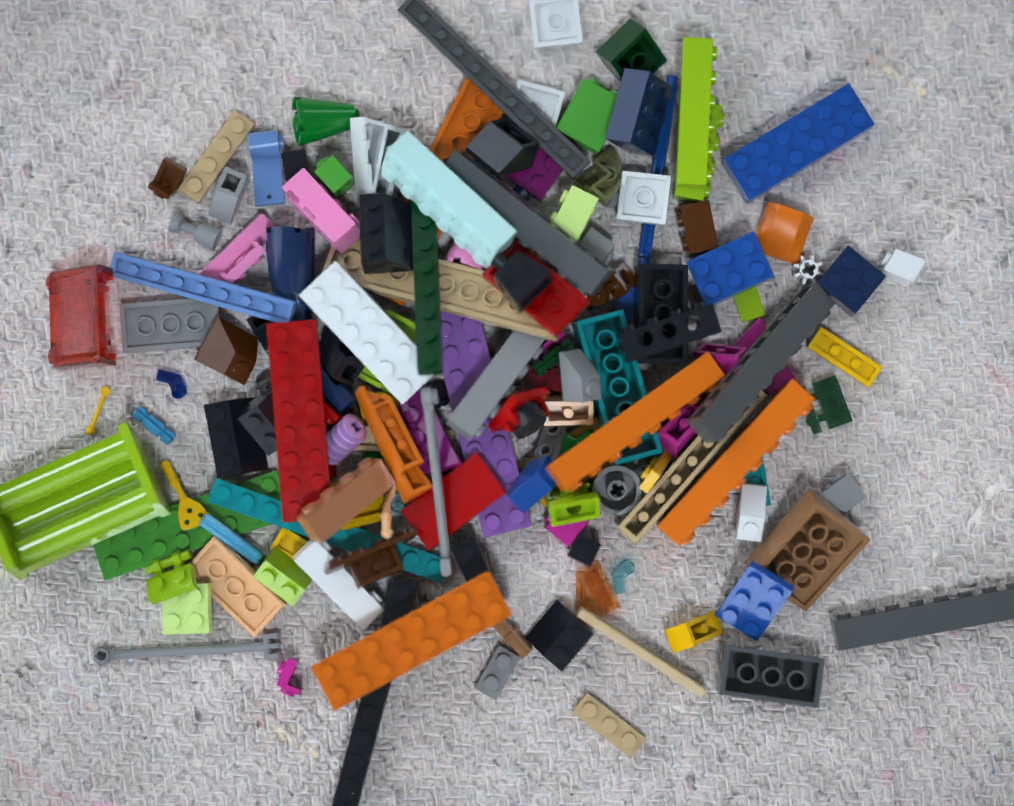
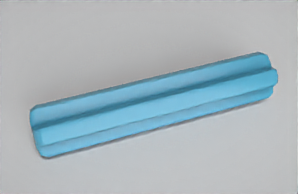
(231, 538)

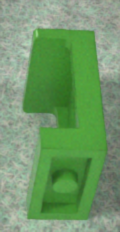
(588, 116)

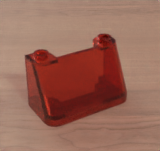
(79, 317)

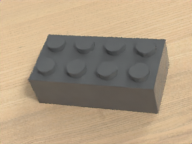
(770, 676)

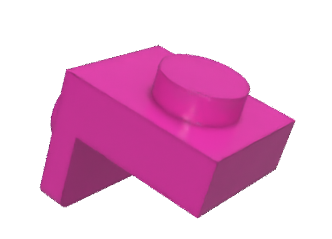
(286, 673)

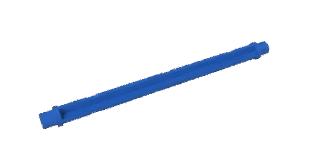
(658, 168)

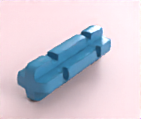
(154, 425)

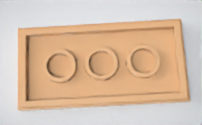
(235, 587)

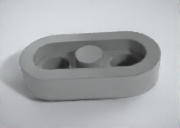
(551, 442)

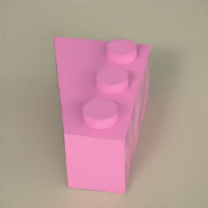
(321, 211)

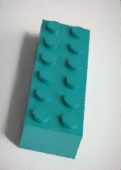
(619, 382)

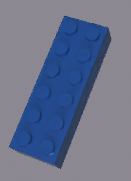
(797, 143)

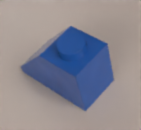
(532, 484)

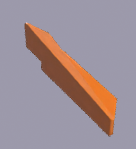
(394, 443)

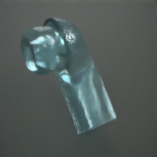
(620, 573)

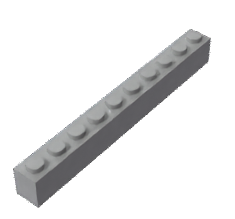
(510, 363)

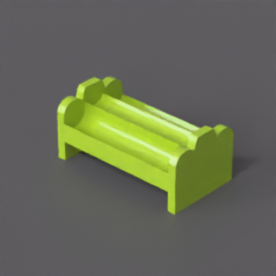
(78, 502)

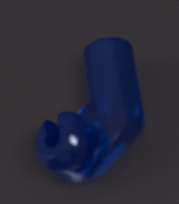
(175, 382)

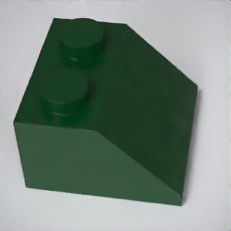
(631, 49)

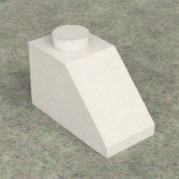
(901, 267)
(751, 512)

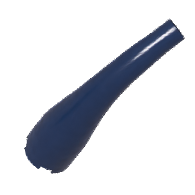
(291, 271)

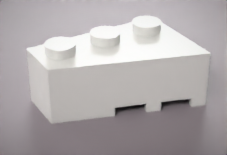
(369, 146)

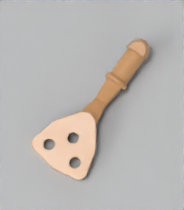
(386, 514)

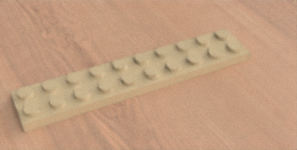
(461, 291)

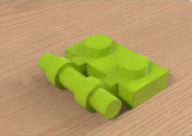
(171, 583)

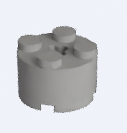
(621, 477)

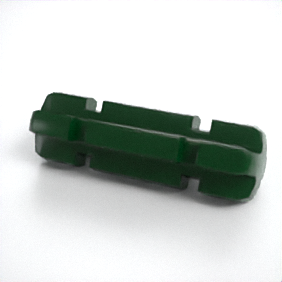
(551, 358)

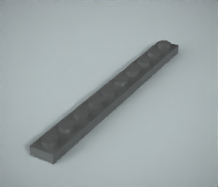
(494, 86)

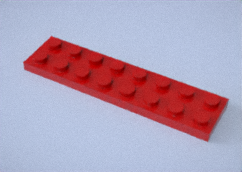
(298, 414)

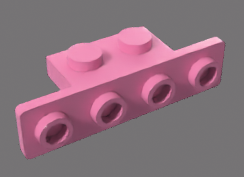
(240, 252)

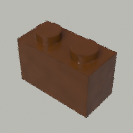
(697, 228)

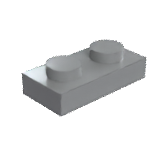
(497, 672)

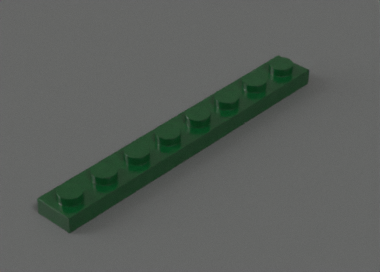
(427, 293)

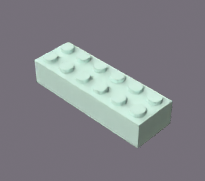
(446, 200)

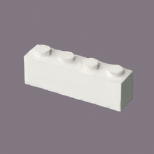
(339, 586)

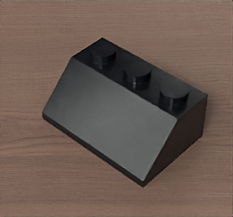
(385, 234)
(232, 445)

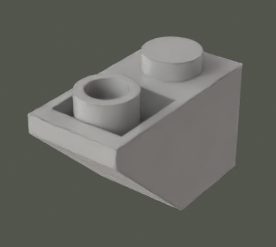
(228, 195)
(842, 493)

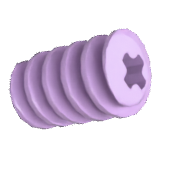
(344, 438)

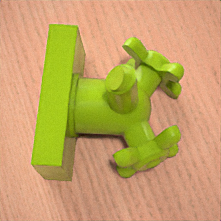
(572, 506)

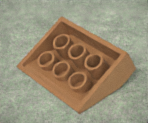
(810, 548)

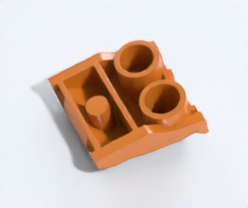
(783, 232)

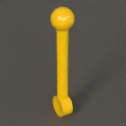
(105, 391)

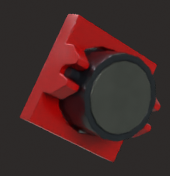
(522, 413)

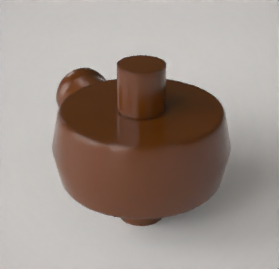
(598, 299)

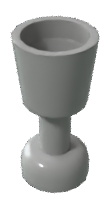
(203, 234)

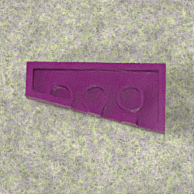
(414, 421)

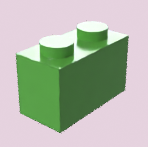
(334, 176)

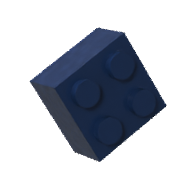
(850, 280)

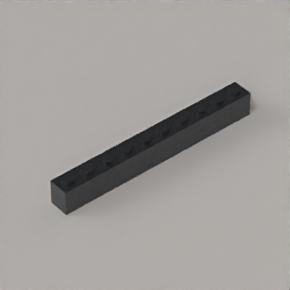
(370, 709)

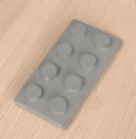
(165, 324)

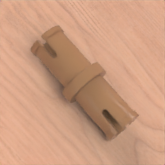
(513, 638)

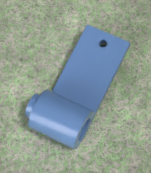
(267, 167)

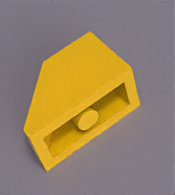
(694, 631)

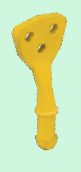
(185, 502)

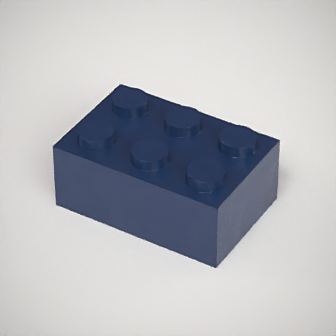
(639, 112)

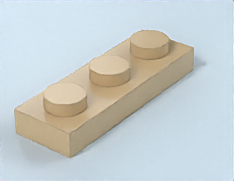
(608, 725)

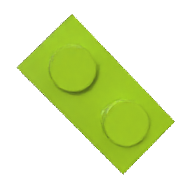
(283, 576)

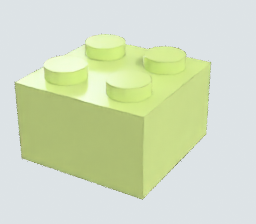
(575, 211)

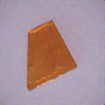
(594, 591)

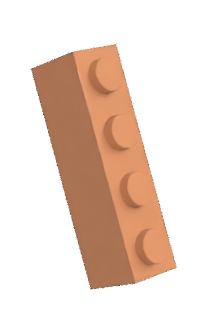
(346, 499)

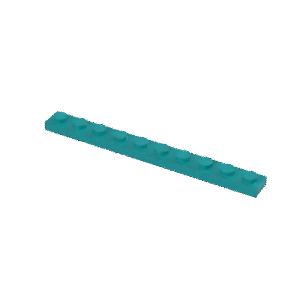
(270, 511)

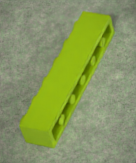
(694, 113)

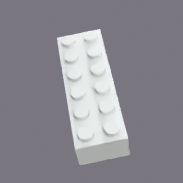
(366, 330)

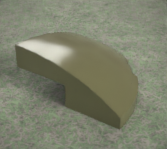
(603, 178)

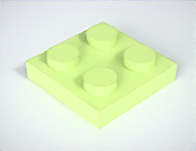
(189, 612)

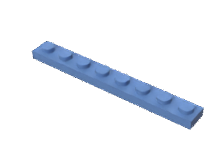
(203, 288)

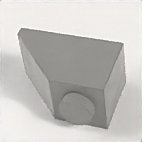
(578, 377)

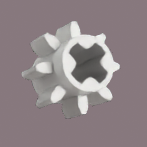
(809, 263)

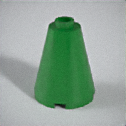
(320, 119)

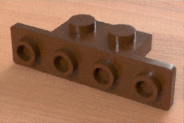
(374, 563)

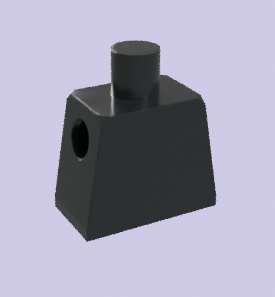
(520, 279)

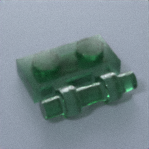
(831, 403)

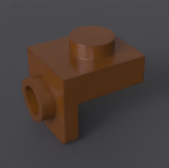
(167, 179)
(620, 281)

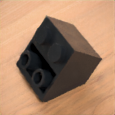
(503, 148)

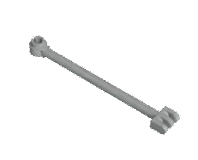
(429, 398)
(265, 646)

